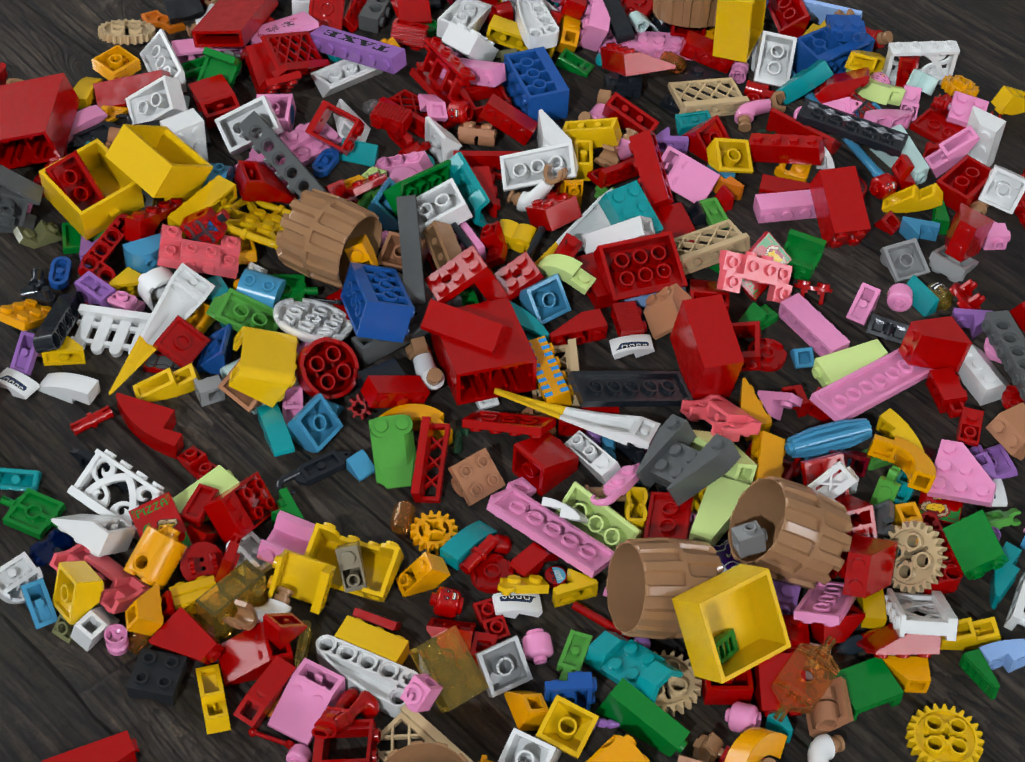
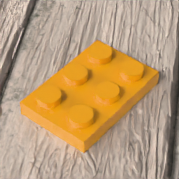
(24, 314)

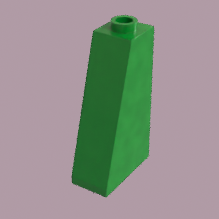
(643, 719)

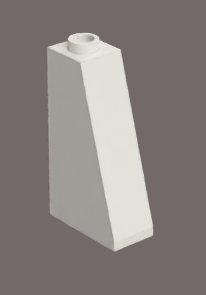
(625, 230)

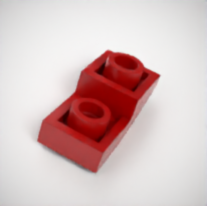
(196, 462)
(489, 621)

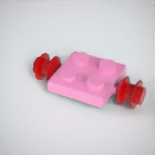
(960, 107)

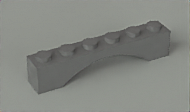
(371, 350)

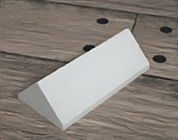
(160, 56)
(341, 76)
(527, 167)

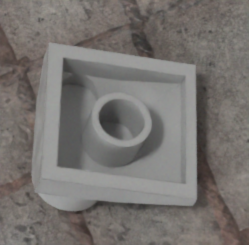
(904, 260)
(950, 267)
(503, 666)

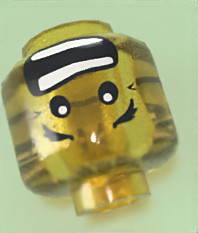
(944, 295)

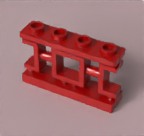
(434, 64)

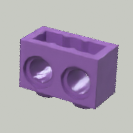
(94, 290)

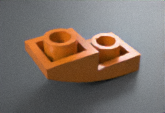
(732, 184)

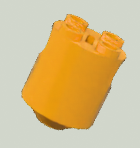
(156, 555)
(618, 750)

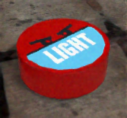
(555, 576)

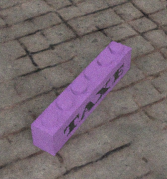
(359, 49)

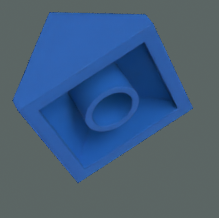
(217, 352)

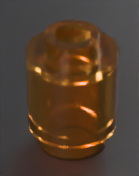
(674, 59)
(402, 517)

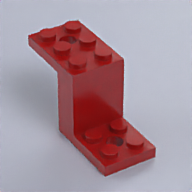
(261, 69)
(471, 268)
(860, 511)

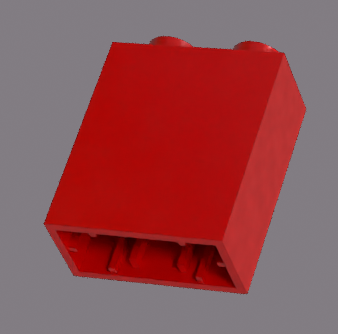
(36, 120)
(476, 374)

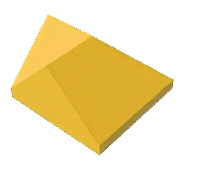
(567, 726)

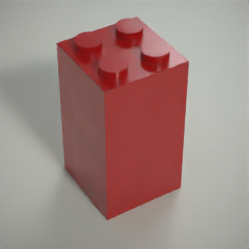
(839, 206)

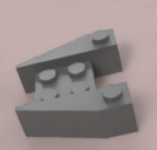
(15, 196)
(680, 467)

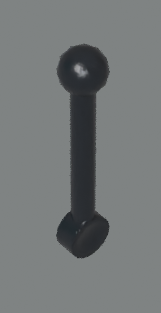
(337, 302)

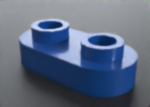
(325, 162)
(60, 272)

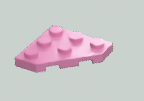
(961, 476)

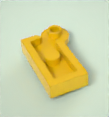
(523, 585)

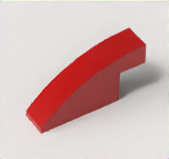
(151, 424)

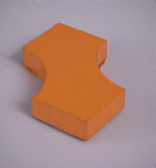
(161, 21)

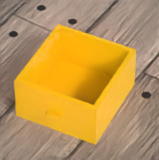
(738, 28)
(158, 161)
(121, 193)
(737, 600)

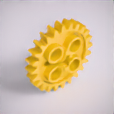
(943, 737)

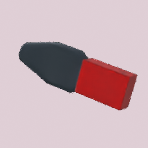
(849, 646)

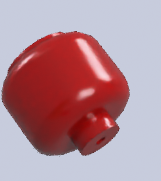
(504, 545)

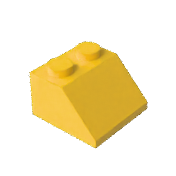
(730, 155)
(76, 590)

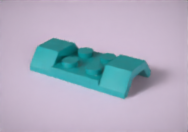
(469, 188)
(624, 658)

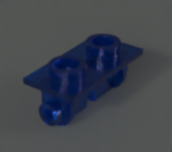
(43, 551)

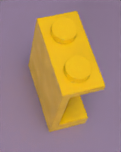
(304, 576)

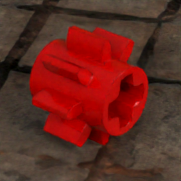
(359, 411)

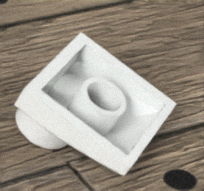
(1003, 189)

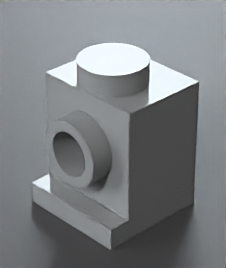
(208, 391)

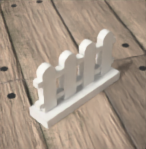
(105, 321)

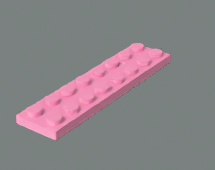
(868, 386)

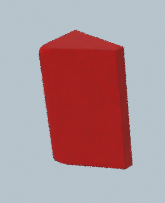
(905, 68)

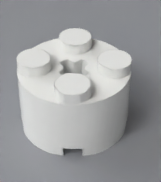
(153, 284)

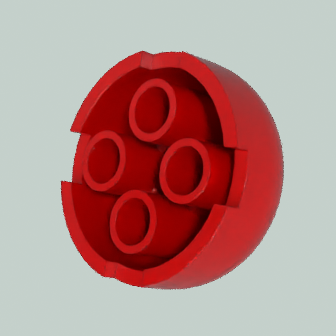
(336, 366)

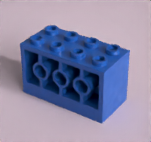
(817, 46)
(536, 84)
(377, 302)

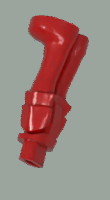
(341, 716)

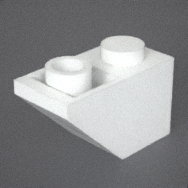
(91, 627)

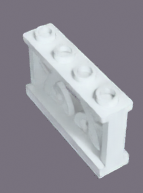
(931, 49)
(90, 495)
(938, 621)

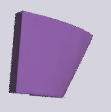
(994, 461)

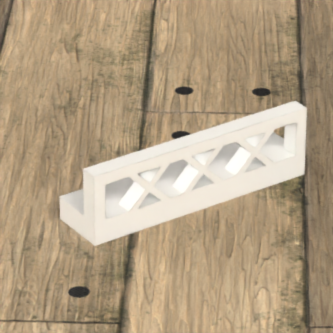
(836, 485)

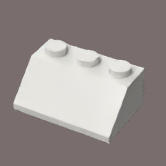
(990, 131)
(981, 377)

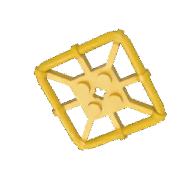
(257, 224)

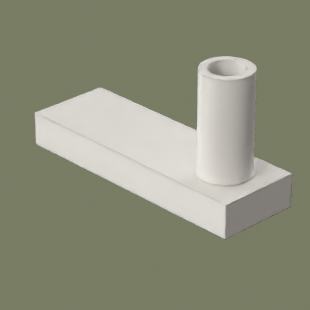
(1016, 614)

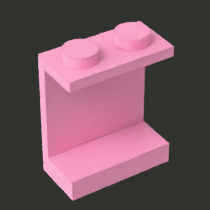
(288, 533)

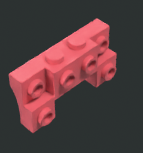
(199, 256)
(752, 268)
(723, 416)
(119, 586)

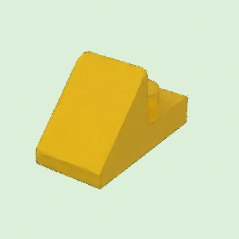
(68, 354)
(577, 589)

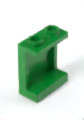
(219, 63)
(805, 253)
(975, 545)
(870, 686)

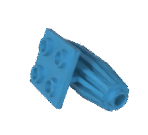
(830, 436)

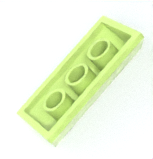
(603, 521)

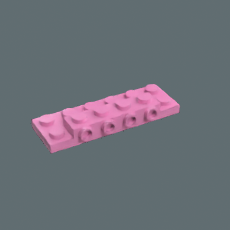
(650, 43)
(301, 144)
(551, 531)

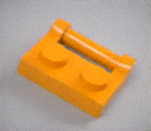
(797, 172)

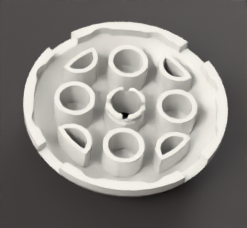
(311, 320)

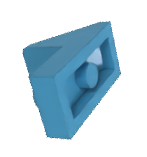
(919, 228)
(39, 603)

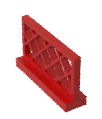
(287, 66)
(418, 124)

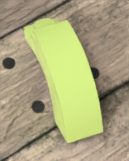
(881, 92)
(568, 271)

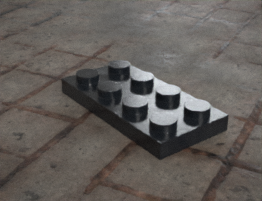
(695, 73)

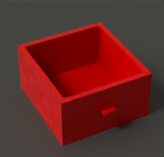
(706, 347)

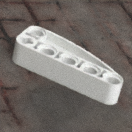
(536, 24)
(373, 679)

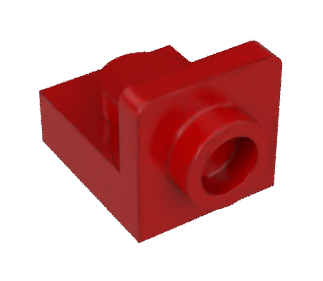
(798, 391)

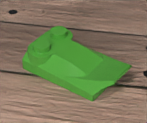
(241, 311)
(393, 450)

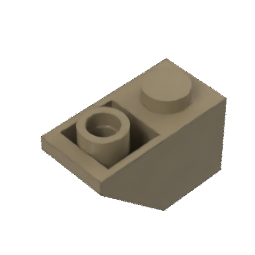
(351, 566)

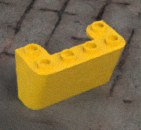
(265, 364)
(380, 560)

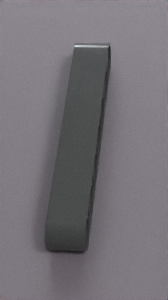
(411, 248)

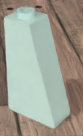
(921, 168)

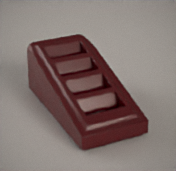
(862, 464)

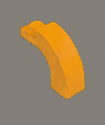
(416, 412)
(908, 457)
(755, 745)

